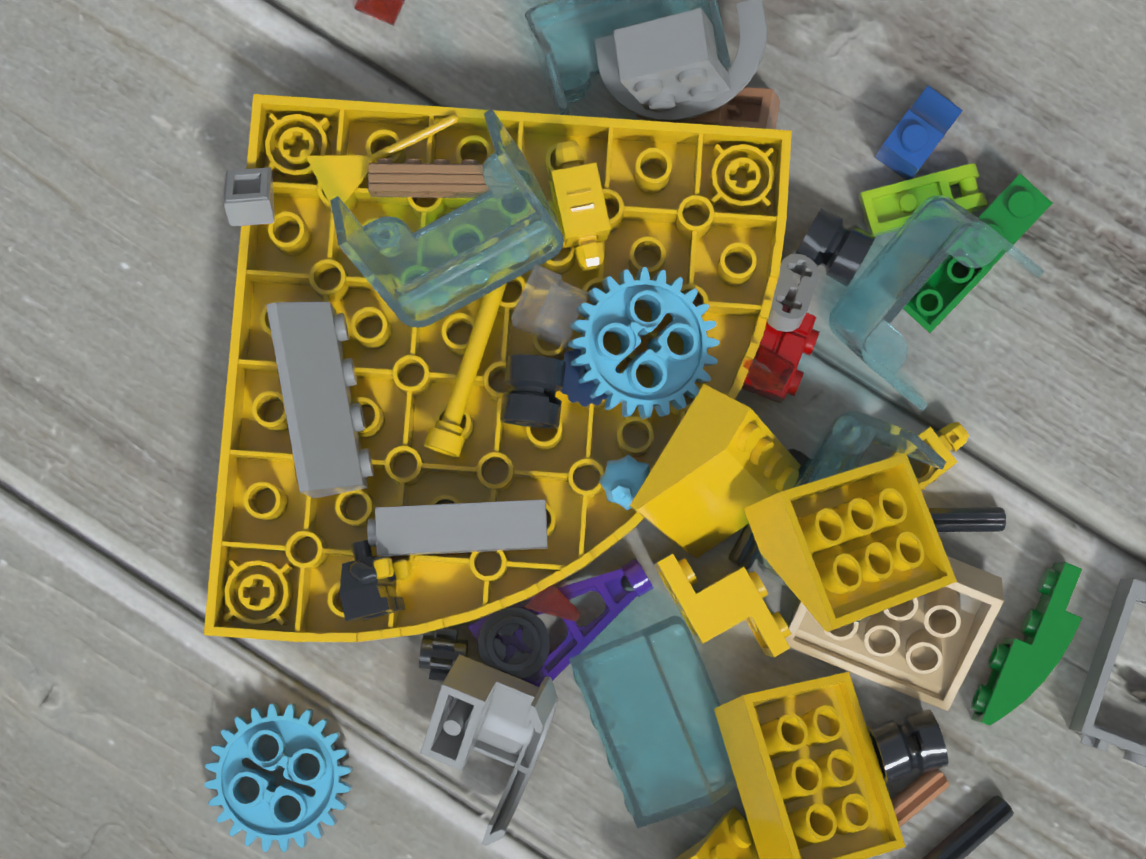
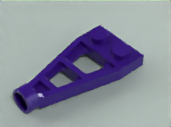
(579, 637)

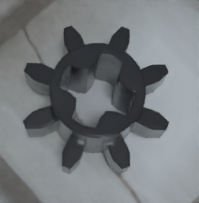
(441, 652)

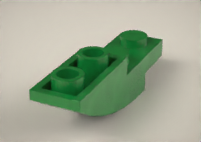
(1008, 215)
(1024, 665)

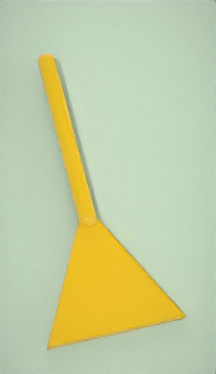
(344, 173)

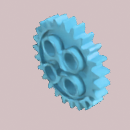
(616, 314)
(263, 816)

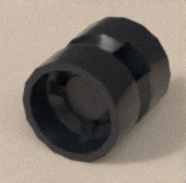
(835, 246)
(532, 391)
(893, 749)

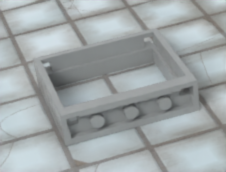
(1127, 594)

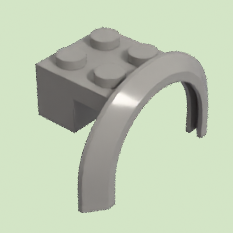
(672, 65)
(495, 717)

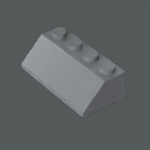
(319, 398)

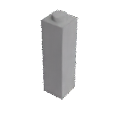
(459, 528)

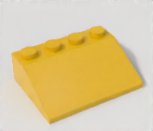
(713, 470)
(853, 541)
(809, 772)

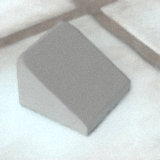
(249, 197)

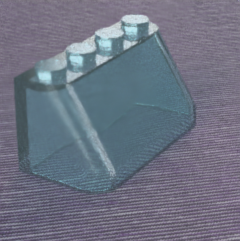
(656, 720)

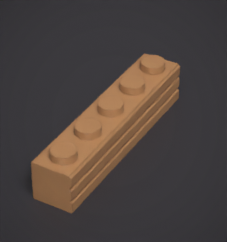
(425, 179)

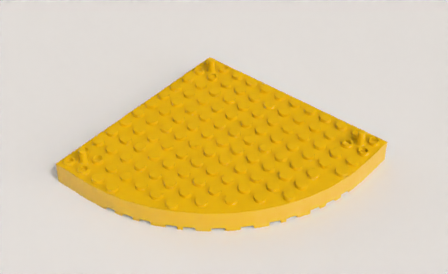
(676, 201)

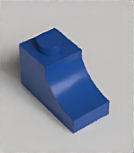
(918, 133)

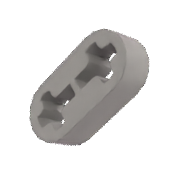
(799, 295)

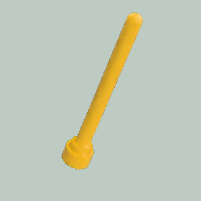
(447, 434)

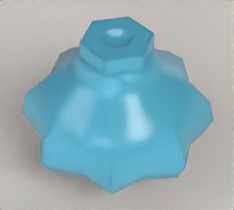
(623, 480)

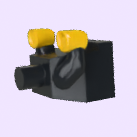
(369, 584)

